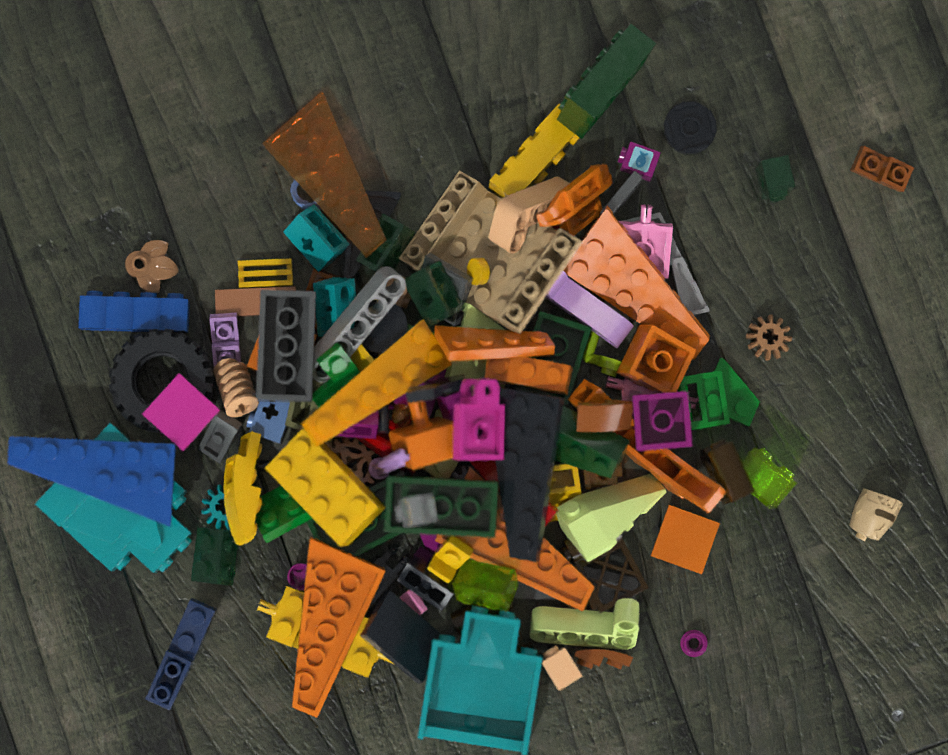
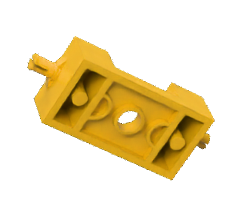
(286, 629)

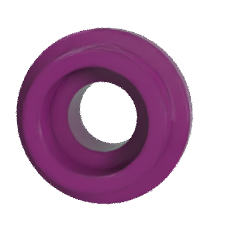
(702, 646)

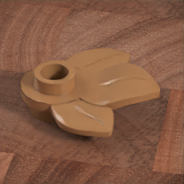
(155, 265)

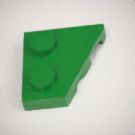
(740, 399)

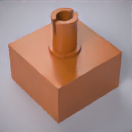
(424, 440)

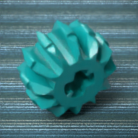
(214, 508)

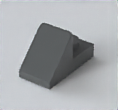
(220, 436)

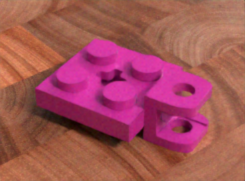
(479, 412)

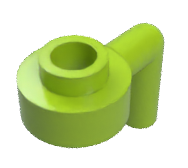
(608, 365)

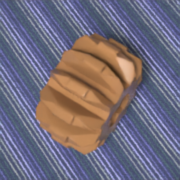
(775, 331)

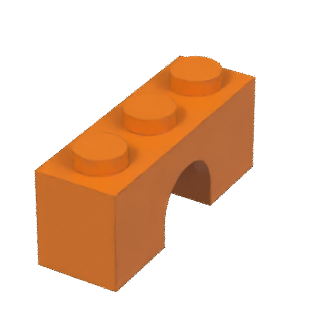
(530, 372)

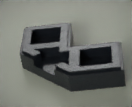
(435, 390)

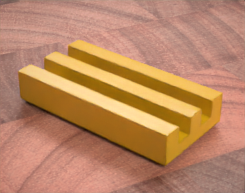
(269, 262)

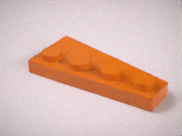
(481, 343)

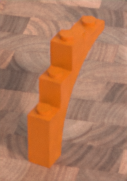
(663, 464)

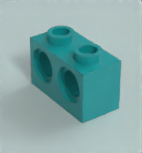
(331, 300)

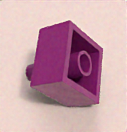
(661, 420)

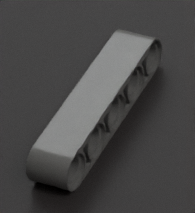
(359, 310)

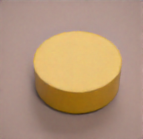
(479, 270)

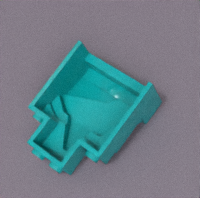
(112, 531)
(482, 686)

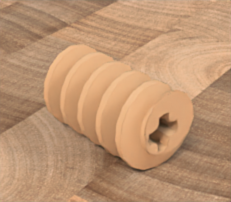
(235, 387)

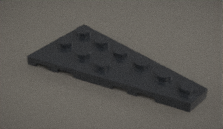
(527, 467)

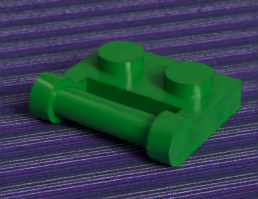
(710, 399)

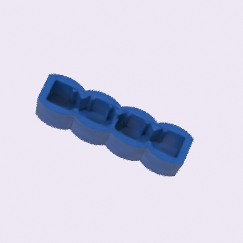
(133, 313)

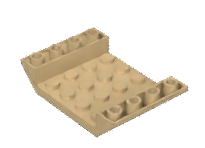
(460, 231)

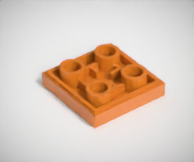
(685, 539)

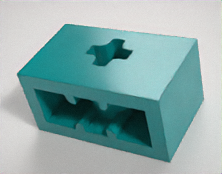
(316, 237)

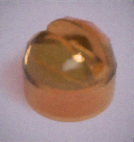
(401, 415)

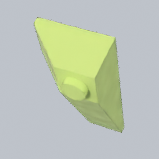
(601, 516)

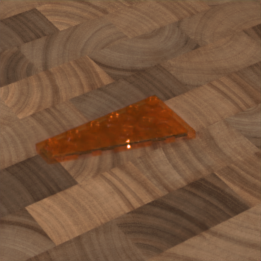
(319, 161)

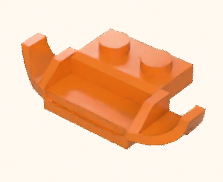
(578, 202)

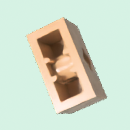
(560, 667)

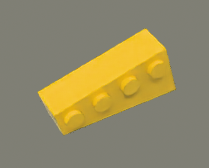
(534, 157)

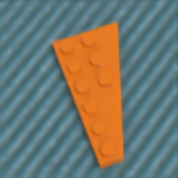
(627, 279)
(333, 608)

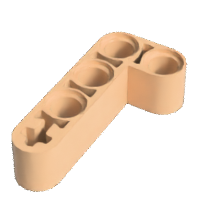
(519, 212)

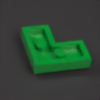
(340, 371)

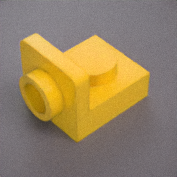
(449, 558)

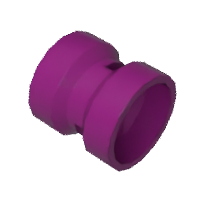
(297, 575)

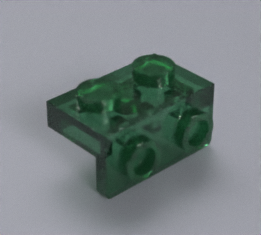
(214, 557)

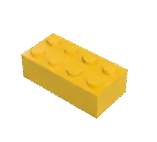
(325, 488)

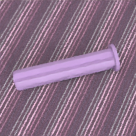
(380, 467)

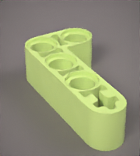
(587, 627)

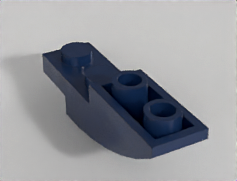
(181, 654)

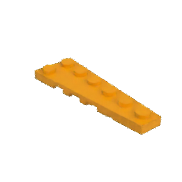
(404, 365)

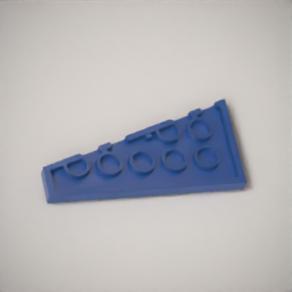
(120, 473)

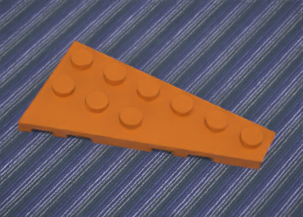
(550, 575)

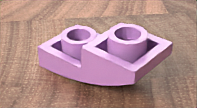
(225, 337)

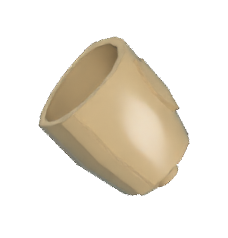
(874, 514)

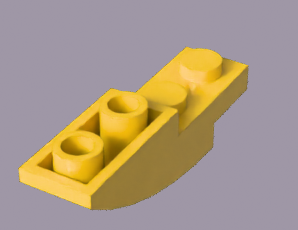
(241, 498)

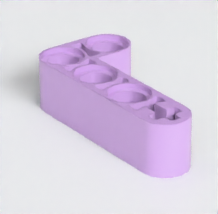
(589, 310)

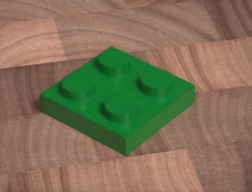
(279, 514)

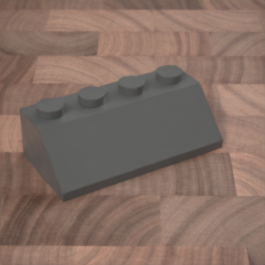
(285, 346)

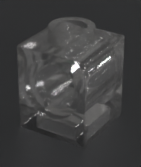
(417, 510)

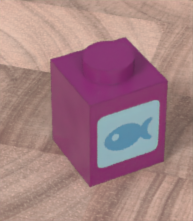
(639, 159)

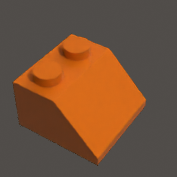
(656, 360)

